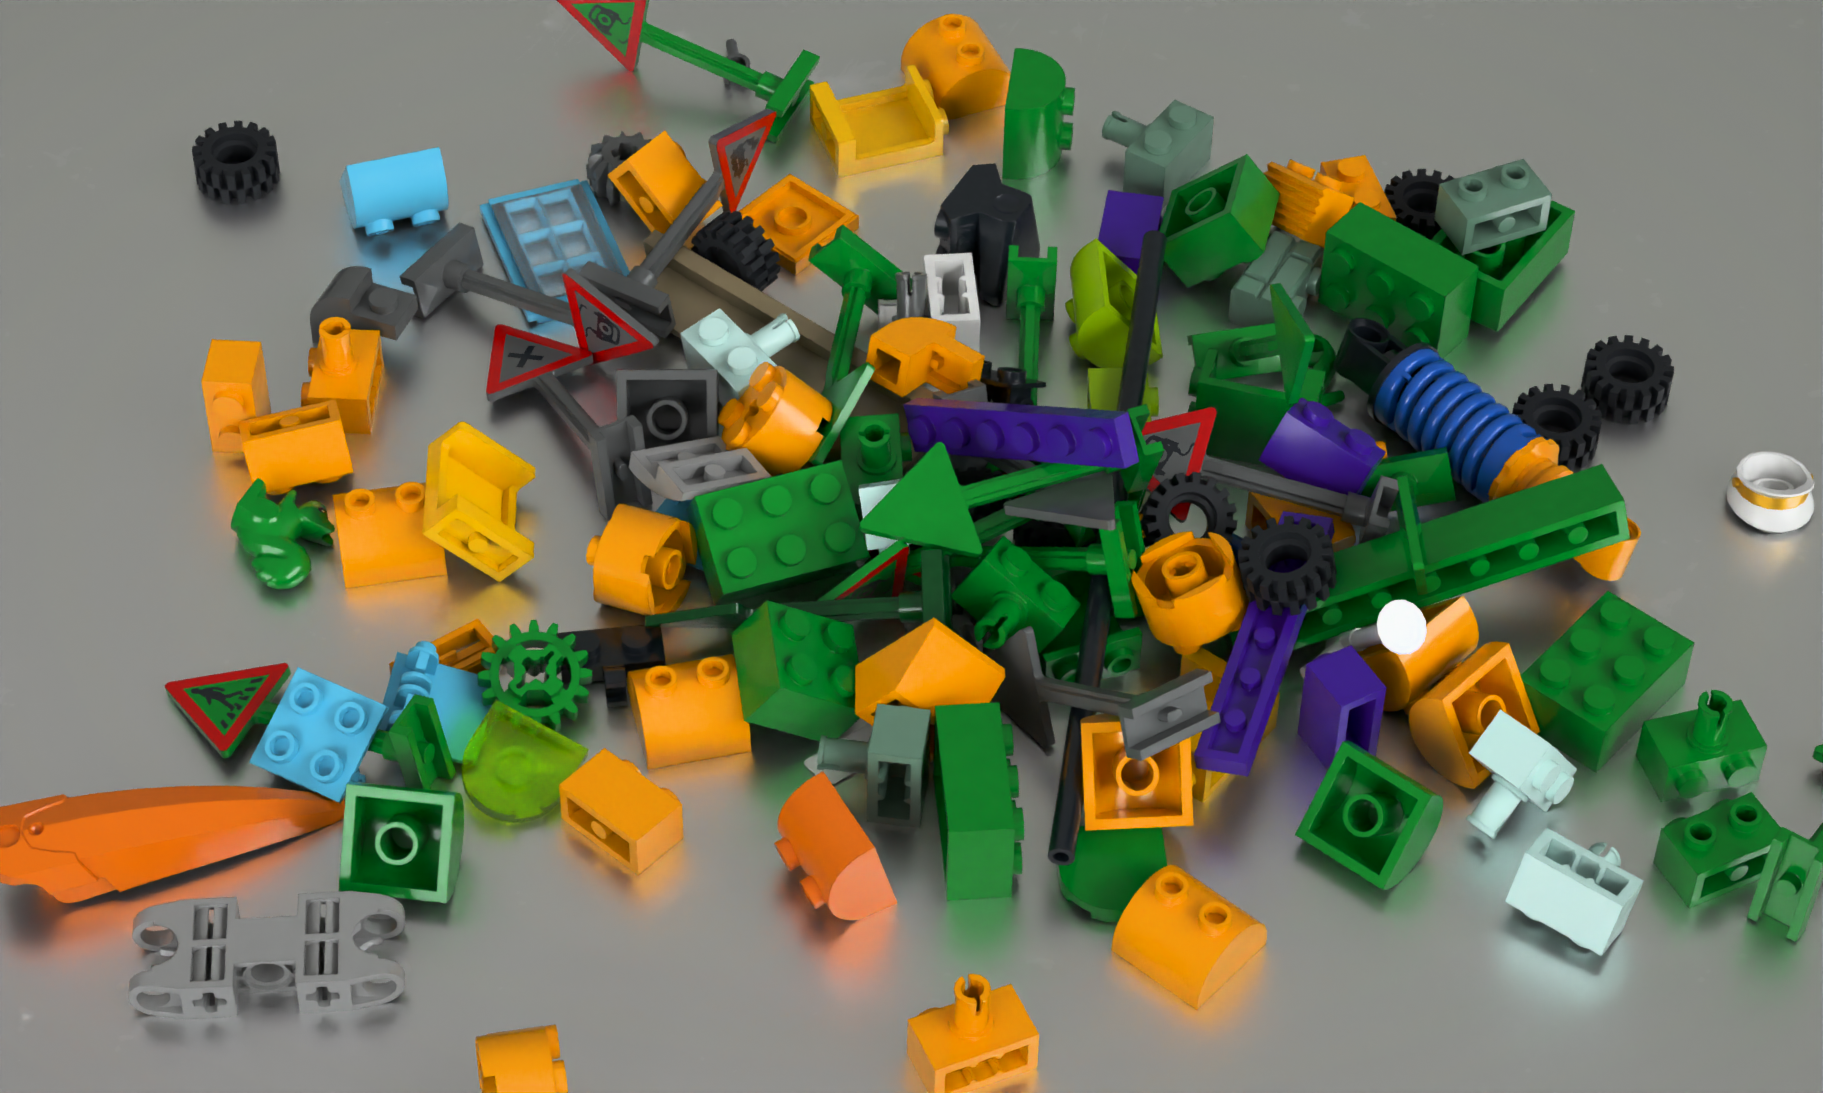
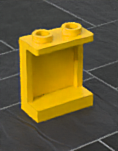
(879, 126)
(474, 500)

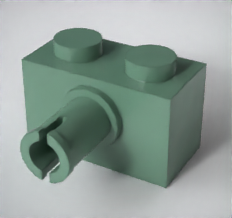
(1163, 152)
(892, 763)

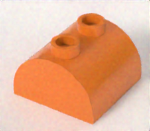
(832, 851)

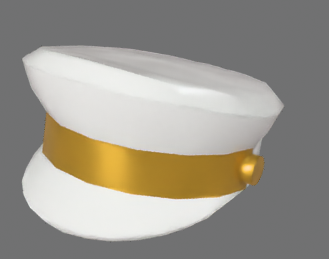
(1771, 492)

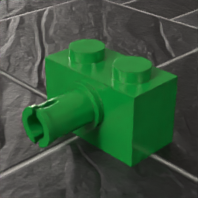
(873, 451)
(1012, 593)
(1701, 749)

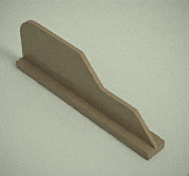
(702, 287)

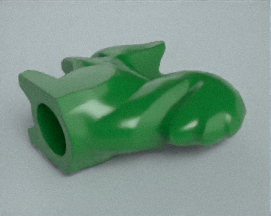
(271, 533)

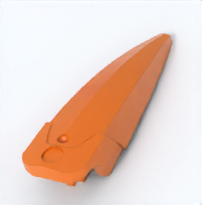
(146, 834)

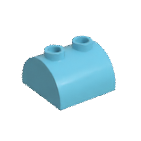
(395, 190)

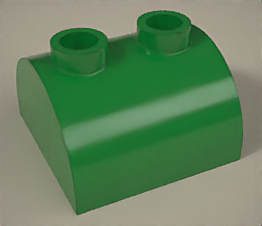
(1035, 116)
(1371, 817)
(401, 841)

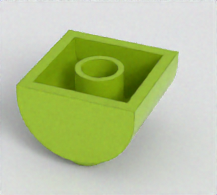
(1103, 307)

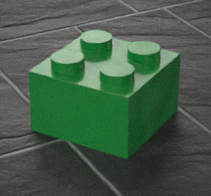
(1218, 221)
(796, 671)

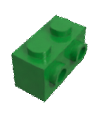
(1716, 849)

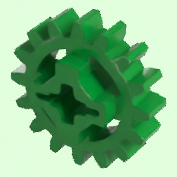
(550, 659)

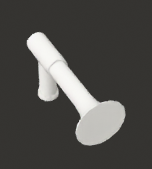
(1398, 628)

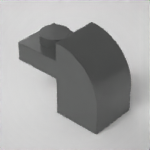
(363, 304)

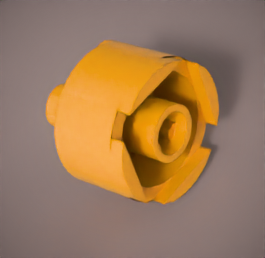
(775, 419)
(642, 561)
(1190, 590)
(521, 1061)

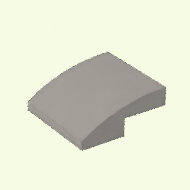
(694, 468)

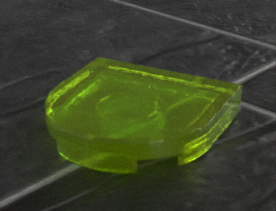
(517, 765)

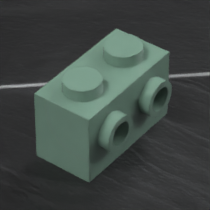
(1493, 206)

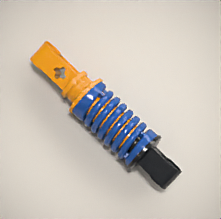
(1439, 408)

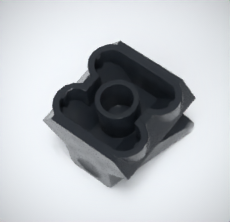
(983, 220)

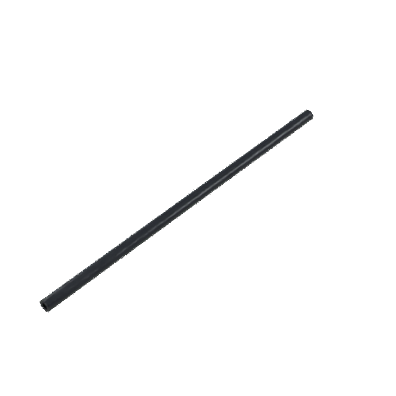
(1099, 601)

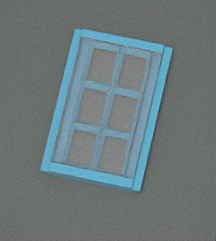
(547, 233)

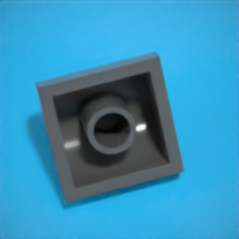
(670, 403)

